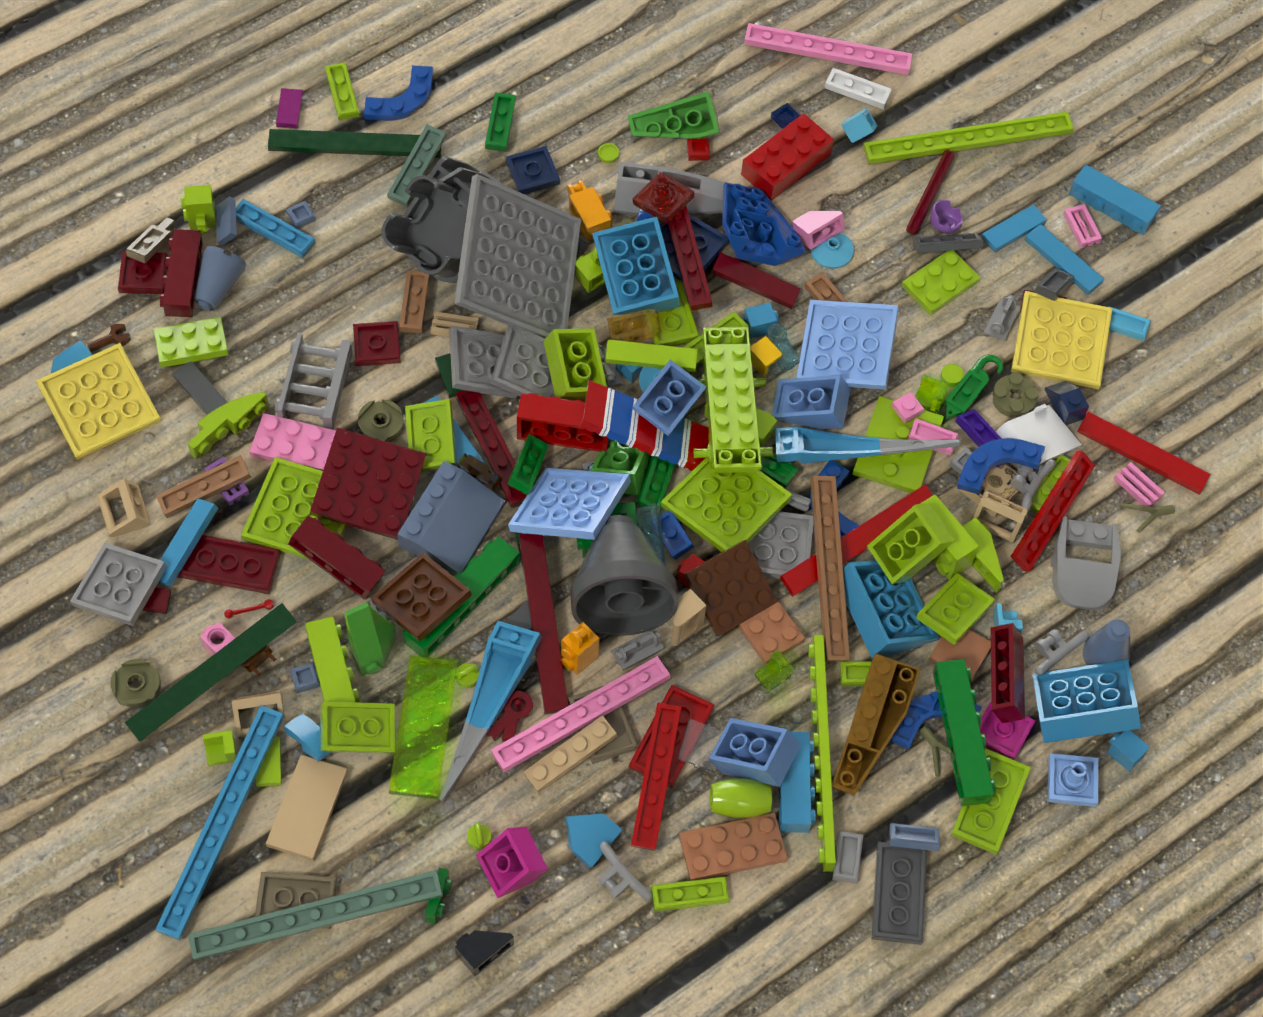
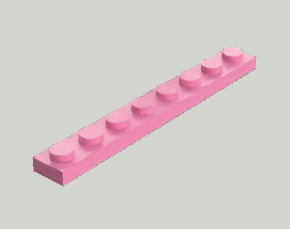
(828, 49)
(580, 714)

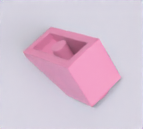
(818, 227)

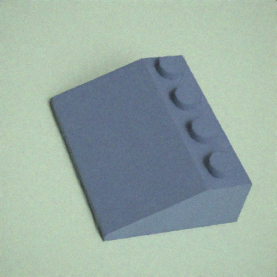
(450, 518)

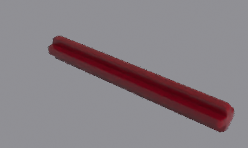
(930, 192)

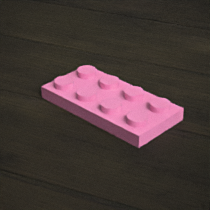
(292, 441)

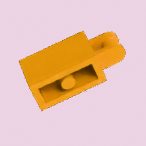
(589, 208)
(579, 648)

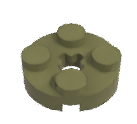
(1014, 384)
(386, 409)
(140, 696)

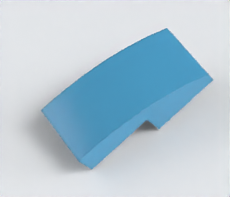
(308, 734)

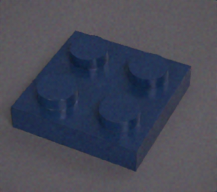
(532, 170)

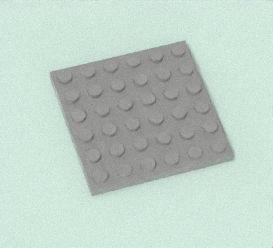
(517, 259)

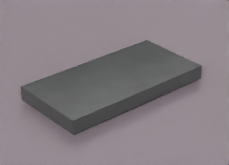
(899, 894)

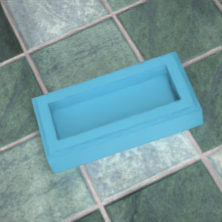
(1129, 324)

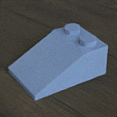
(669, 397)
(812, 401)

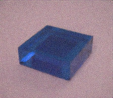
(784, 115)

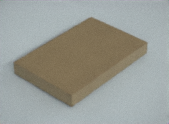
(617, 719)
(286, 891)

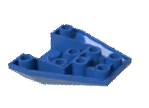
(757, 227)

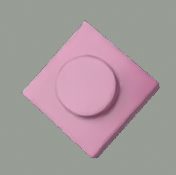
(907, 407)

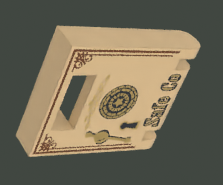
(999, 483)

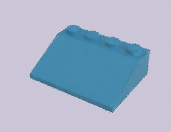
(636, 267)
(884, 610)
(1086, 701)

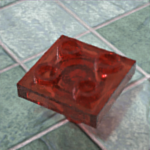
(663, 197)

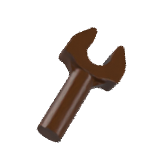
(111, 338)

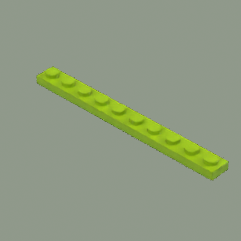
(967, 138)
(821, 761)

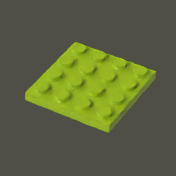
(284, 505)
(726, 505)

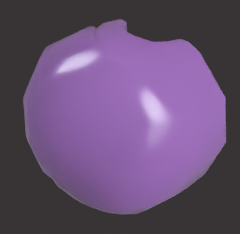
(946, 218)

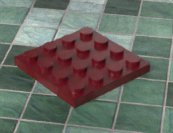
(367, 483)

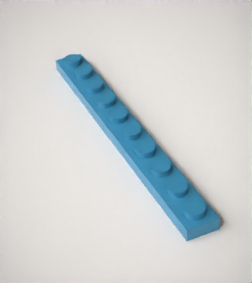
(219, 823)

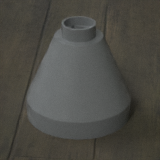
(623, 583)

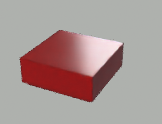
(698, 149)

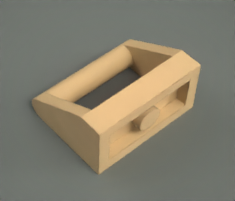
(133, 506)
(1004, 508)
(688, 617)
(254, 701)

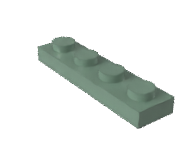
(417, 163)

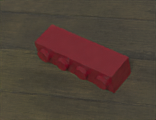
(182, 273)
(336, 556)
(1007, 673)

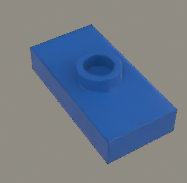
(674, 535)

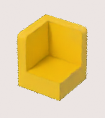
(763, 355)

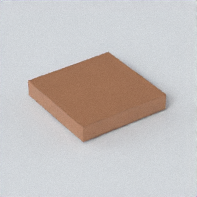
(970, 647)

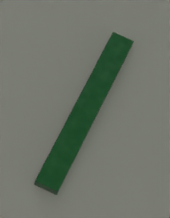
(342, 142)
(210, 672)

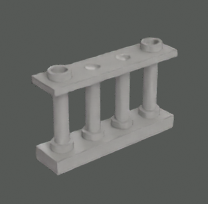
(331, 393)

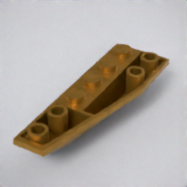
(876, 718)

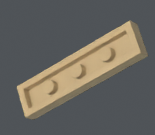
(570, 754)

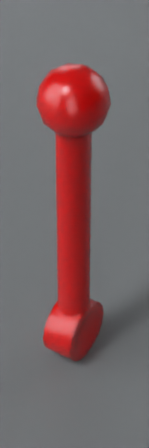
(268, 604)

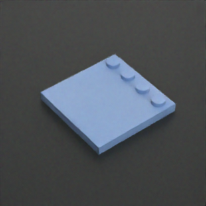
(849, 342)
(569, 503)

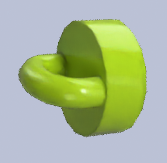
(467, 675)
(478, 836)

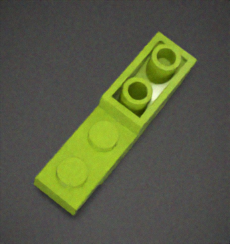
(231, 416)

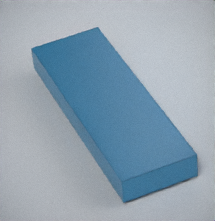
(1013, 228)

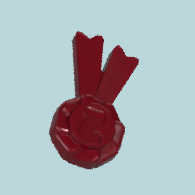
(517, 708)

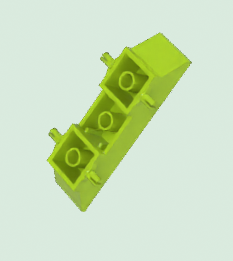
(730, 402)

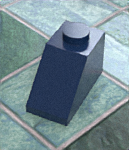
(1067, 402)

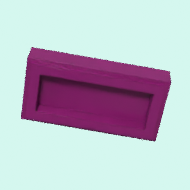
(289, 108)

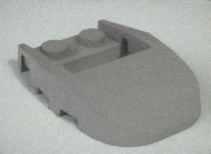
(1085, 582)

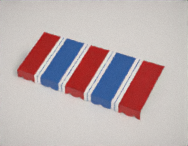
(612, 415)

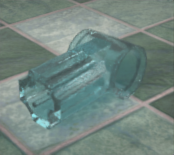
(789, 358)

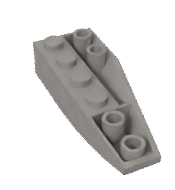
(635, 177)

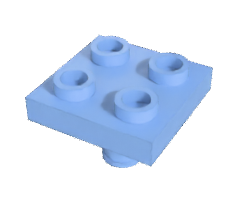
(1072, 780)

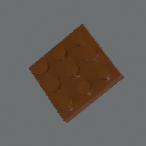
(731, 587)
(421, 596)

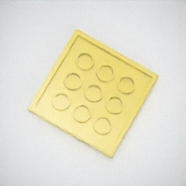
(1062, 340)
(98, 401)

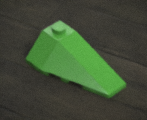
(685, 118)
(624, 460)
(369, 638)

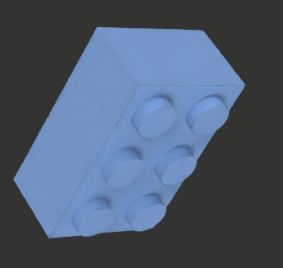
(755, 751)

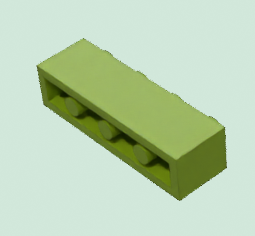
(330, 661)

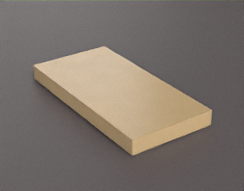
(306, 807)

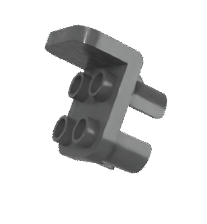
(435, 220)

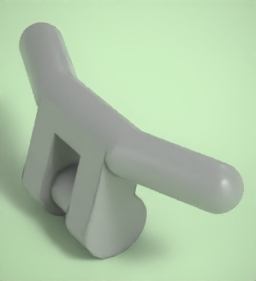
(1035, 479)
(1063, 648)
(624, 873)

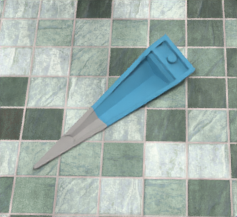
(820, 446)
(503, 666)

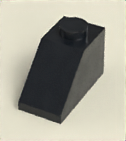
(482, 948)

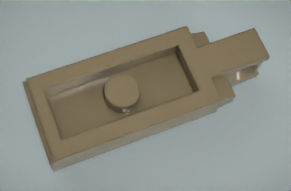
(151, 241)

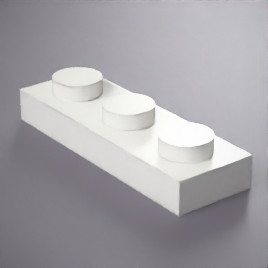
(858, 88)

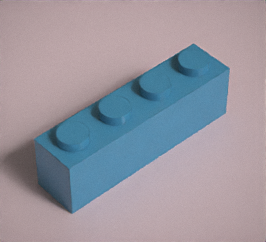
(1114, 199)
(795, 790)

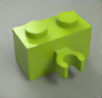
(199, 207)
(589, 271)

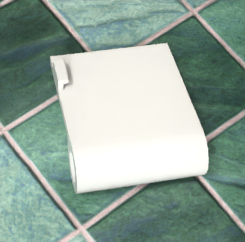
(1043, 428)

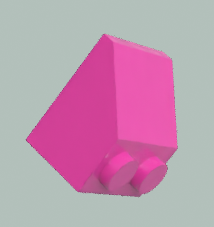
(511, 861)

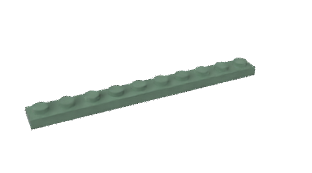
(315, 915)

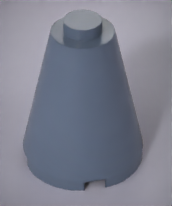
(217, 276)
(1108, 644)

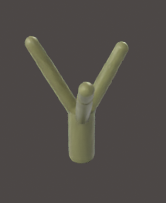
(1156, 511)
(935, 743)

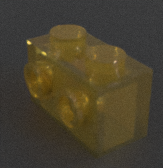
(634, 325)

